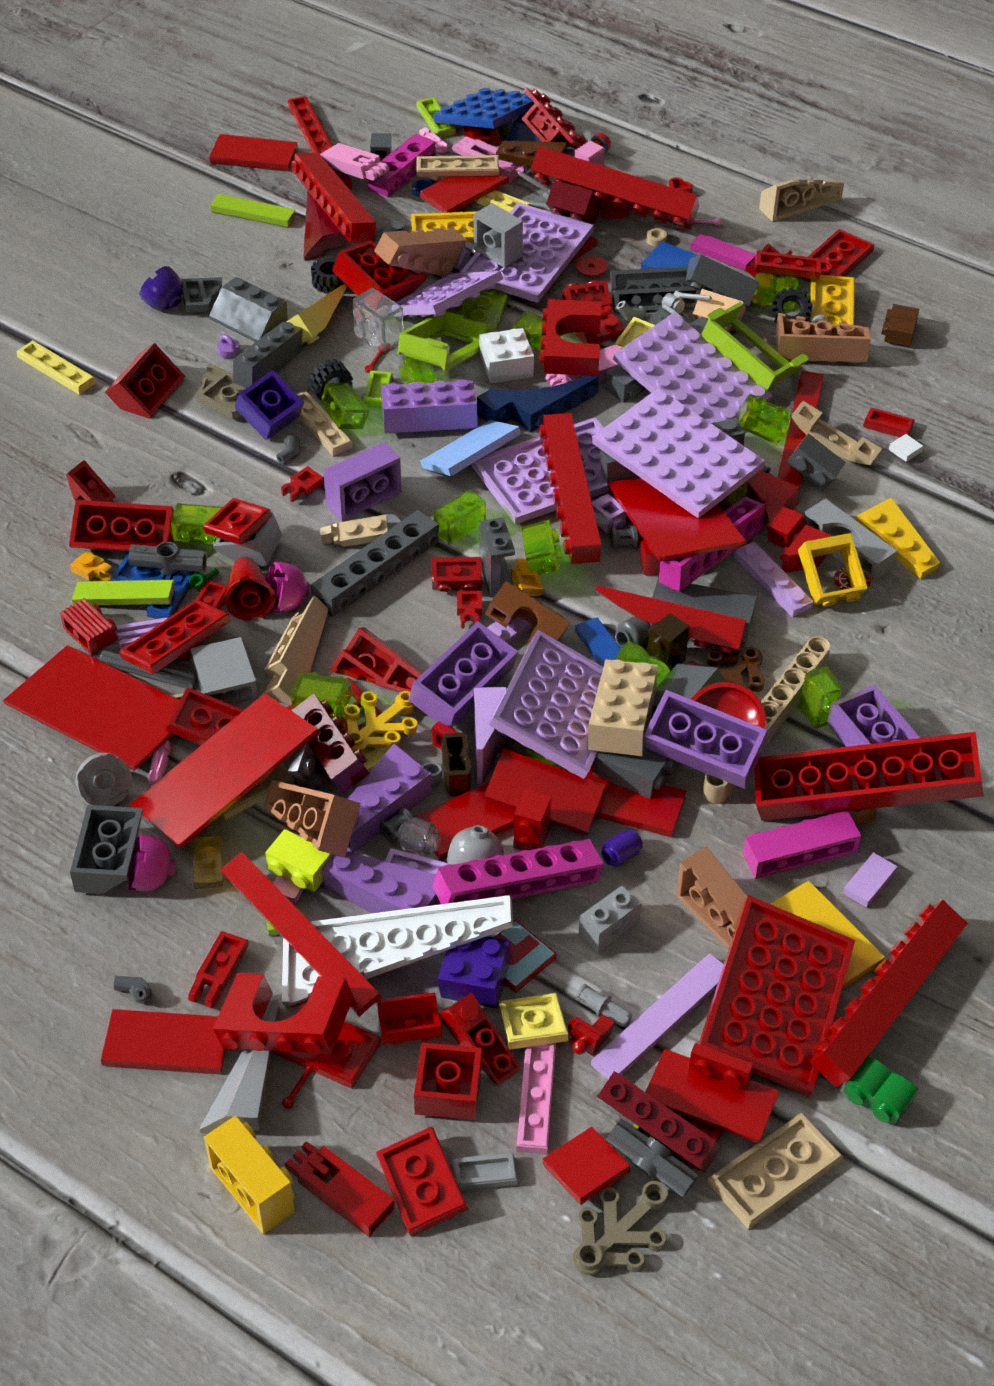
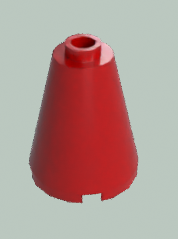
(248, 591)

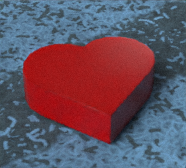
(678, 183)

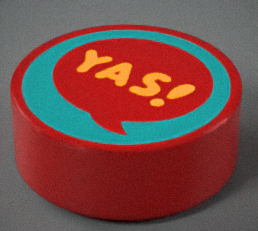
(602, 140)

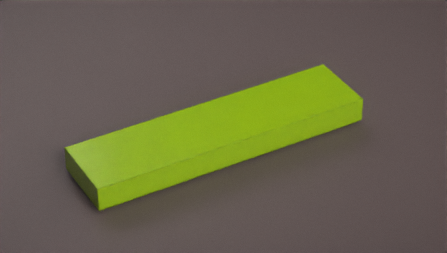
(253, 210)
(125, 592)

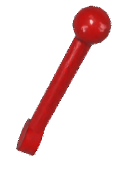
(368, 368)
(288, 1102)

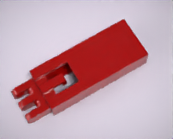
(348, 1190)

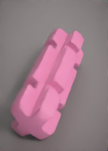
(440, 145)
(159, 763)

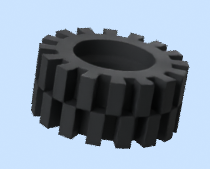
(323, 277)
(792, 295)
(327, 372)

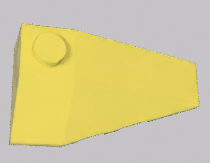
(317, 316)

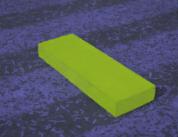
(427, 108)

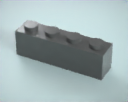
(267, 354)

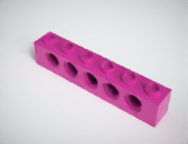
(678, 573)
(519, 873)

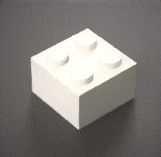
(506, 355)

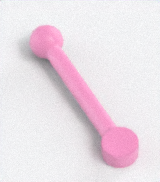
(717, 221)

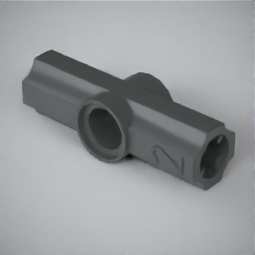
(167, 558)
(652, 1158)

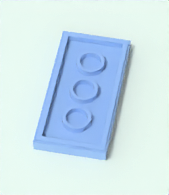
(470, 447)

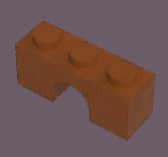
(513, 604)

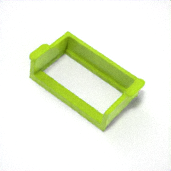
(421, 341)
(743, 358)

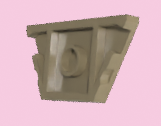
(219, 391)

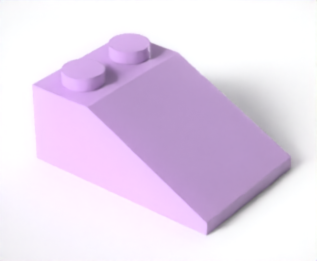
(487, 739)

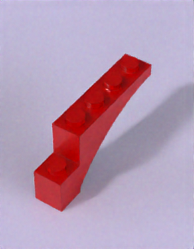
(779, 501)

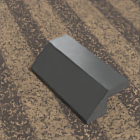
(649, 287)
(711, 599)

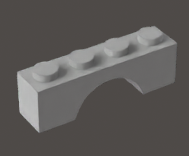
(873, 553)

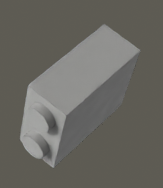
(224, 671)

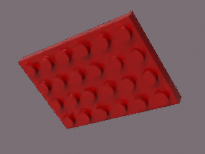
(777, 993)

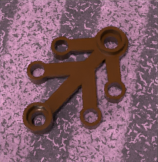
(746, 659)

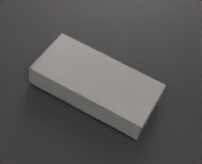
(485, 1171)

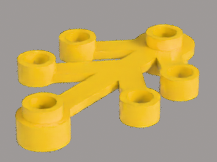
(380, 723)

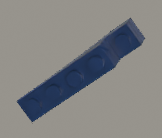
(530, 405)

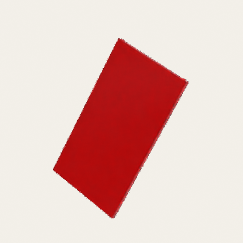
(668, 526)
(96, 706)
(224, 769)

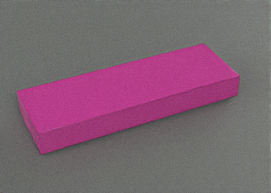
(722, 251)

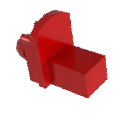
(587, 1037)

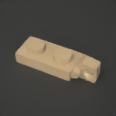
(354, 531)

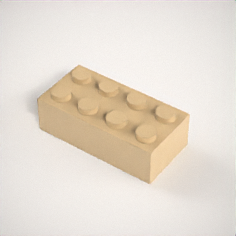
(622, 707)

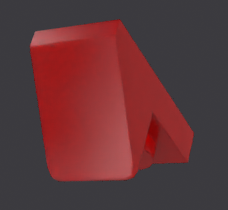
(88, 484)

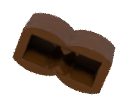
(900, 324)

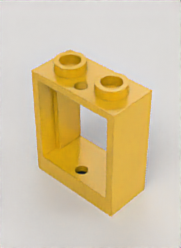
(829, 545)

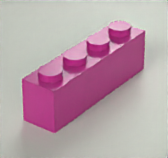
(801, 844)

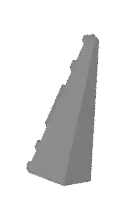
(245, 1085)

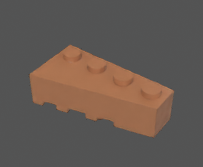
(422, 251)
(821, 340)
(316, 815)
(710, 893)

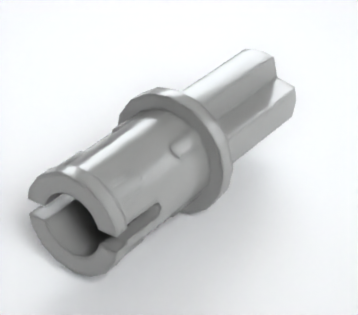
(603, 1005)

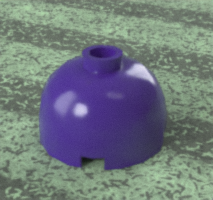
(162, 290)

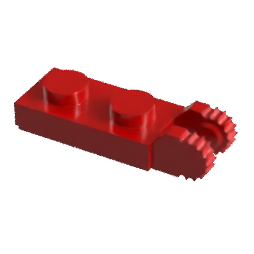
(218, 967)

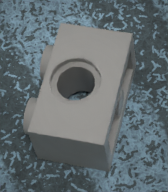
(609, 919)

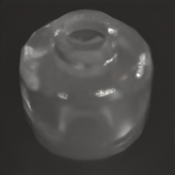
(419, 837)

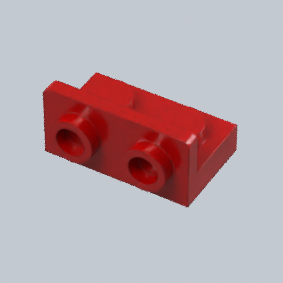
(592, 291)

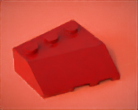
(364, 269)

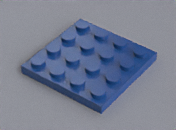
(485, 108)

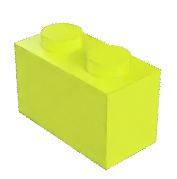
(296, 860)

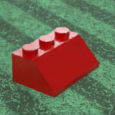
(145, 382)

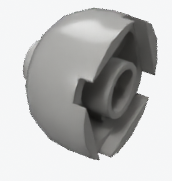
(473, 844)

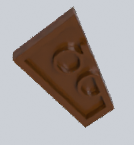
(524, 151)

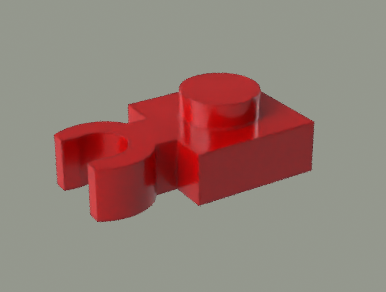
(304, 482)
(469, 606)

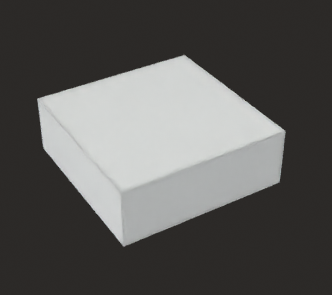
(906, 447)

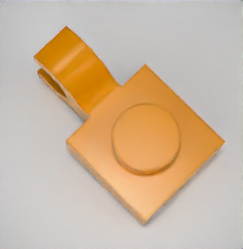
(91, 566)
(526, 580)

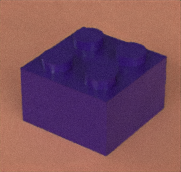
(269, 405)
(477, 969)

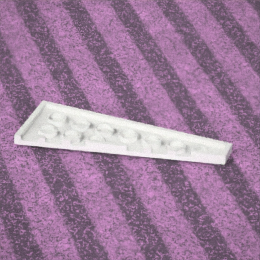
(395, 939)

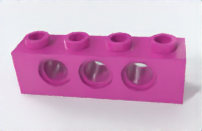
(402, 164)

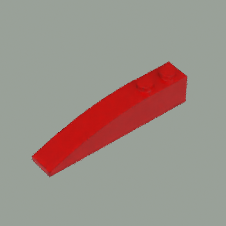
(704, 626)

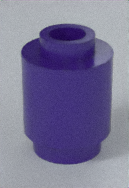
(621, 848)

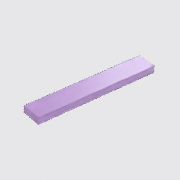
(659, 1018)

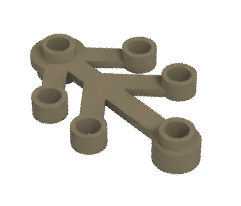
(618, 1232)

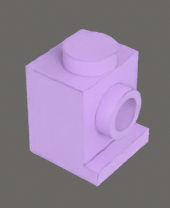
(608, 513)

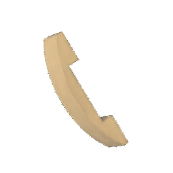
(839, 443)

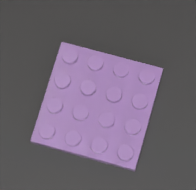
(448, 293)

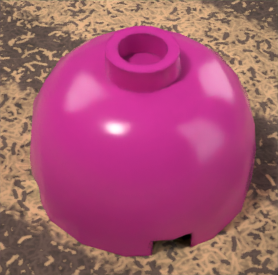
(289, 586)
(150, 864)

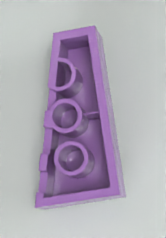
(390, 785)
(378, 883)

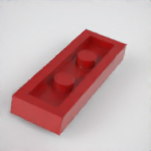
(788, 265)

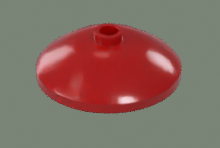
(734, 701)

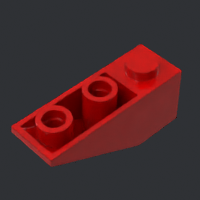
(474, 1029)

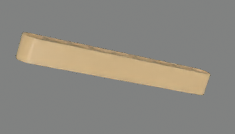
(778, 704)

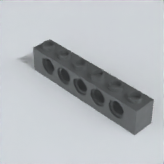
(376, 562)

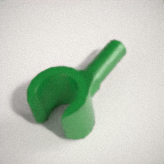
(199, 580)

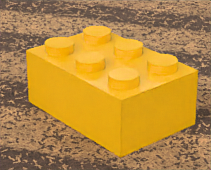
(250, 1174)

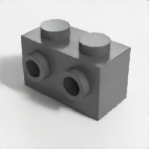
(815, 462)

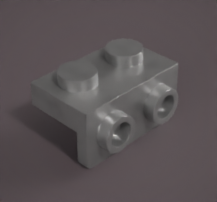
(307, 769)

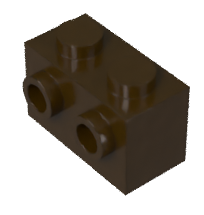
(668, 641)

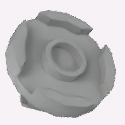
(103, 779)

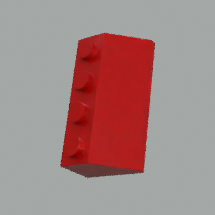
(119, 525)

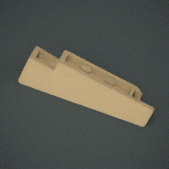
(295, 650)

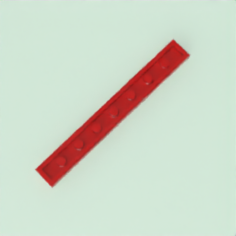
(313, 130)
(807, 391)
(298, 930)

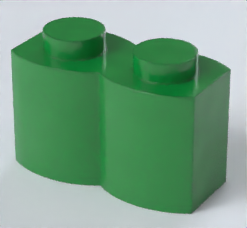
(880, 1091)

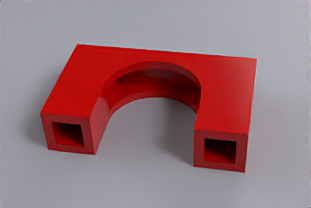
(565, 356)
(310, 1030)

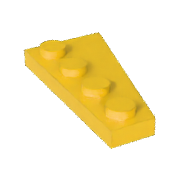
(894, 528)

